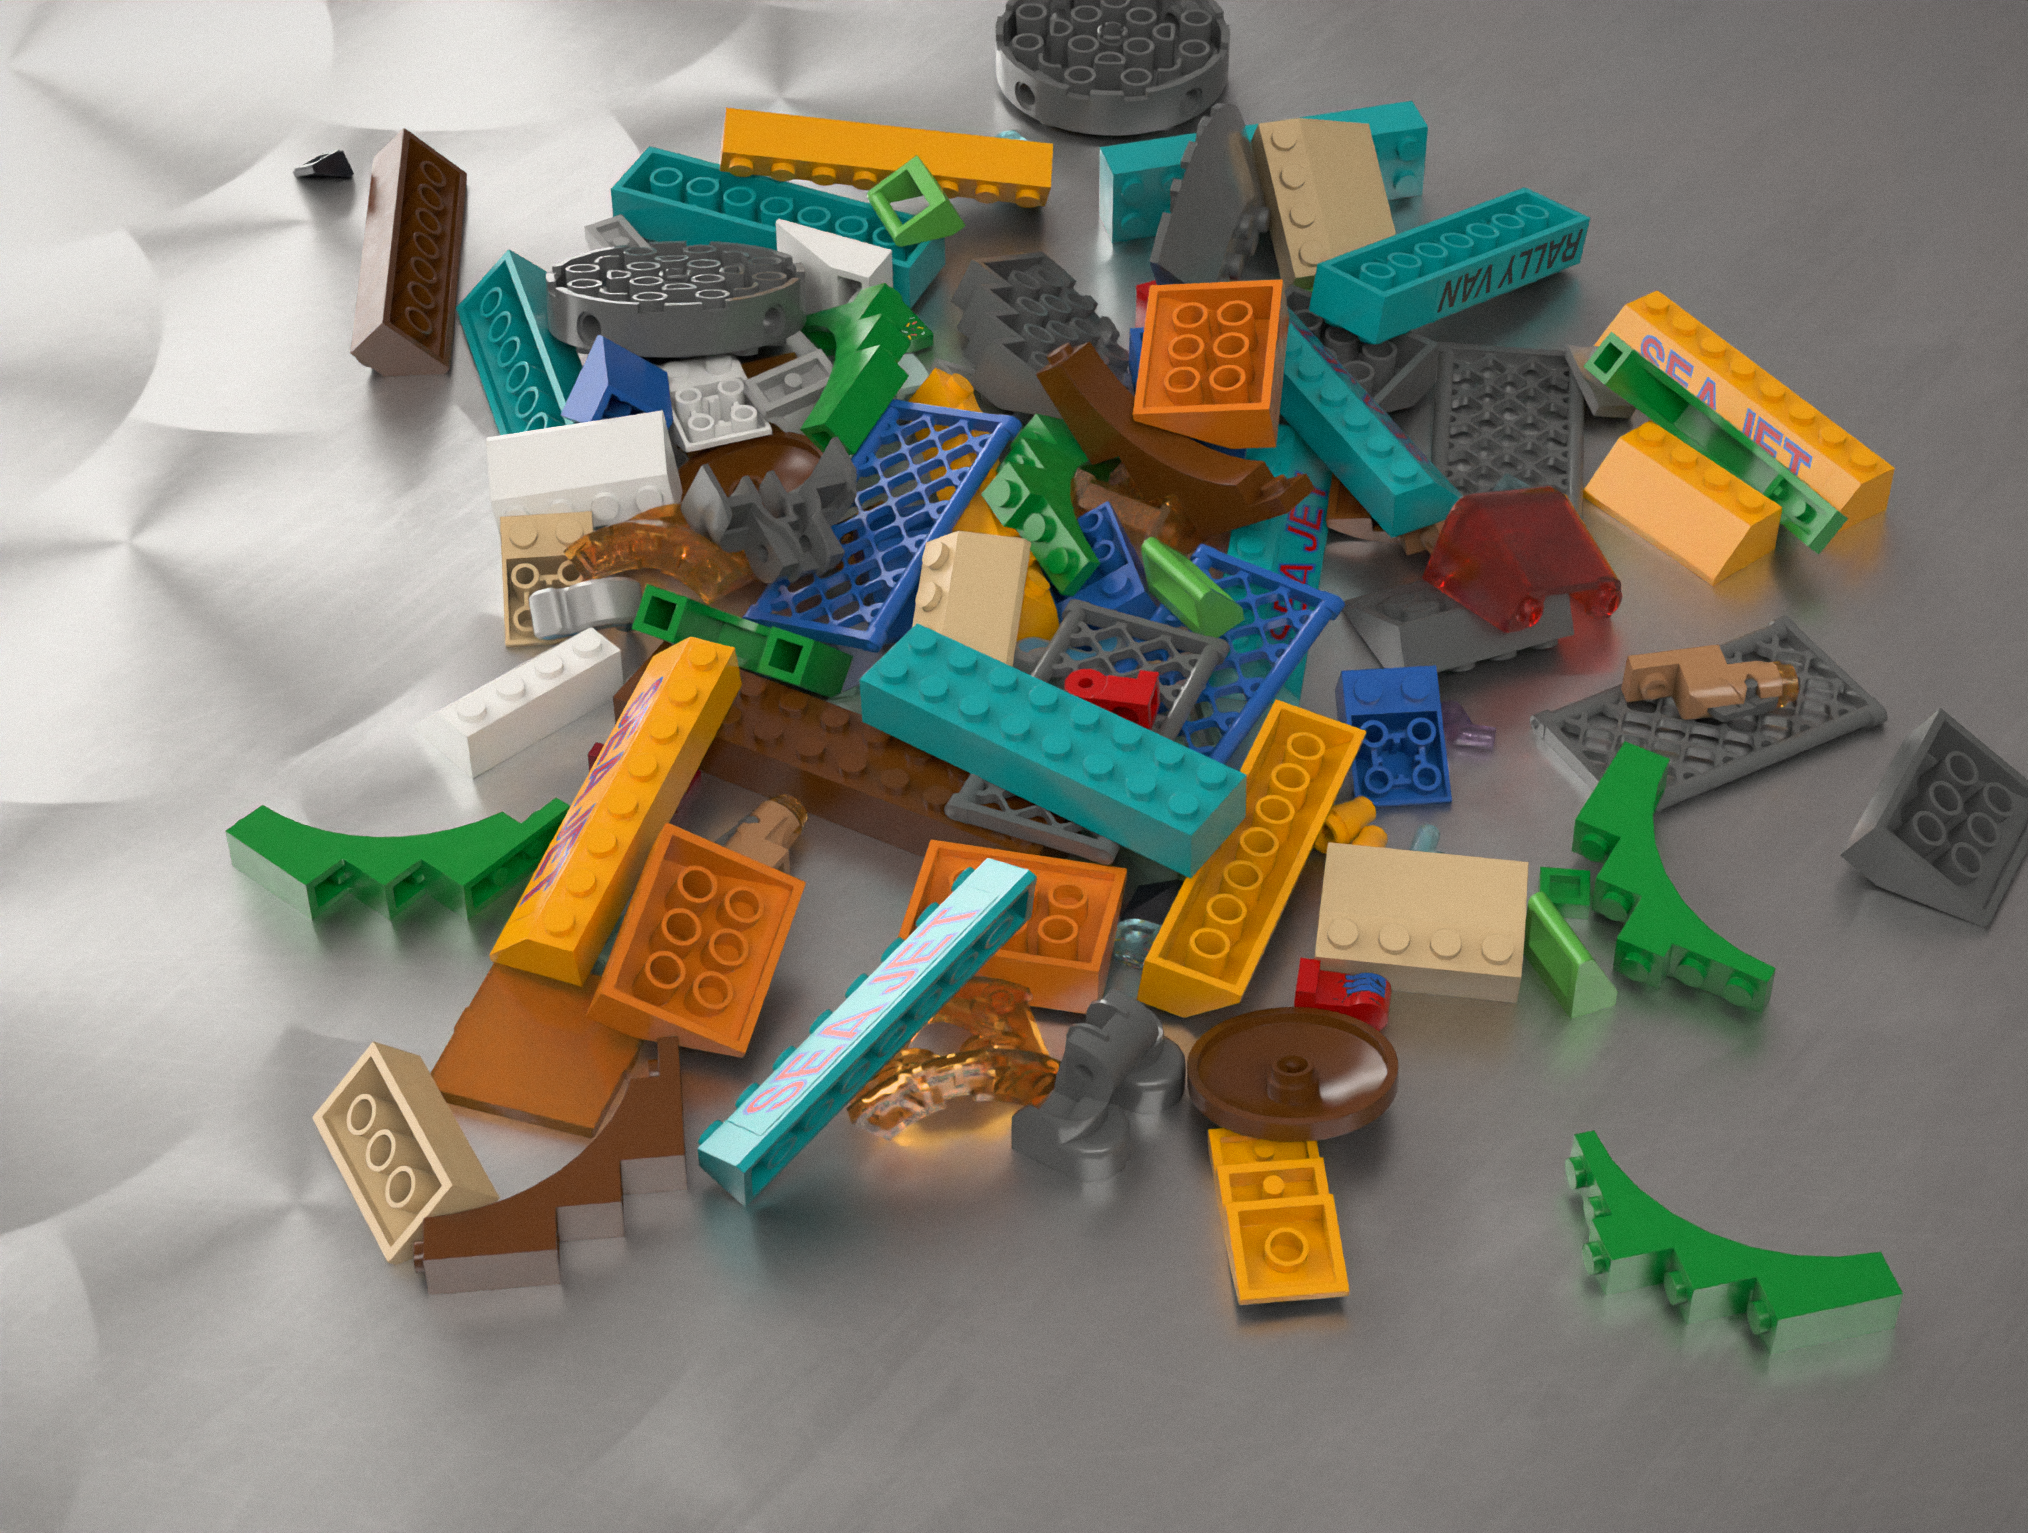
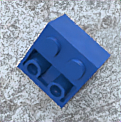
(617, 385)

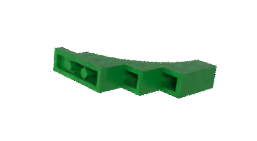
(455, 866)

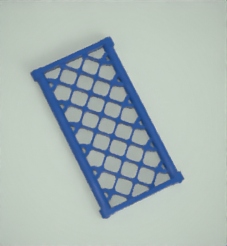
(943, 513)
(1243, 573)

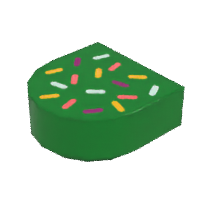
(918, 334)

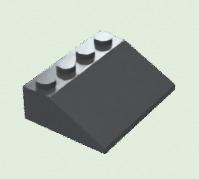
(1390, 372)
(1428, 628)
(1944, 823)

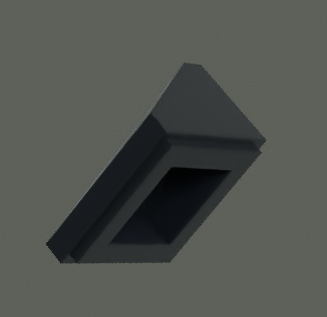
(325, 165)
(1152, 901)

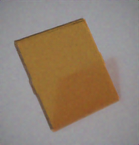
(534, 1053)

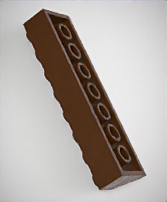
(409, 261)

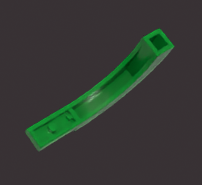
(1711, 434)

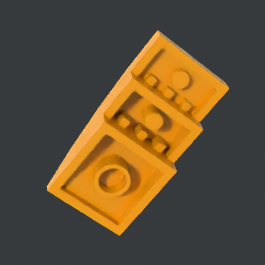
(1277, 1219)

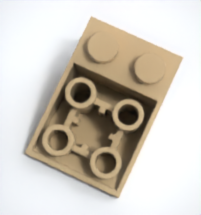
(536, 561)

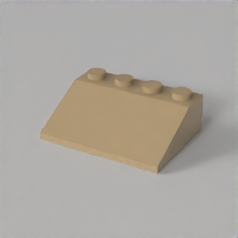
(1320, 192)
(1424, 920)

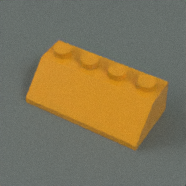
(1684, 503)

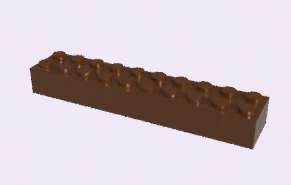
(841, 768)

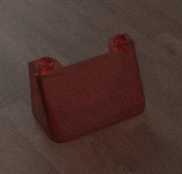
(1513, 550)

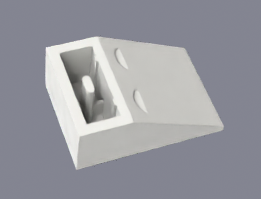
(833, 264)
(711, 403)

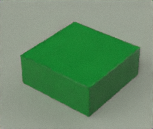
(1567, 890)

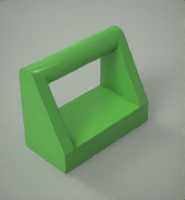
(909, 182)
(1188, 591)
(1564, 961)

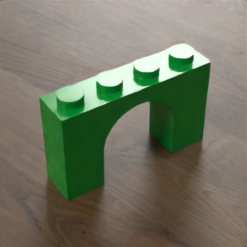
(757, 647)

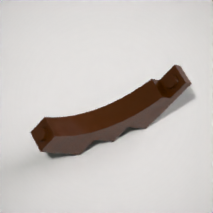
(1211, 486)
(520, 1236)

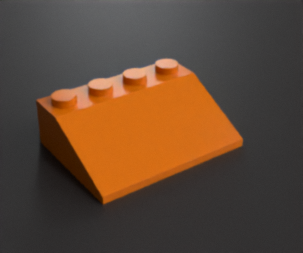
(1214, 361)
(1072, 929)
(696, 945)

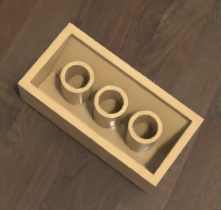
(974, 590)
(400, 1148)

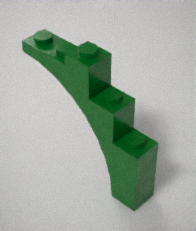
(866, 365)
(1036, 500)
(1633, 888)
(1710, 1277)

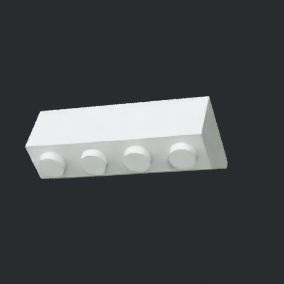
(593, 466)
(526, 703)

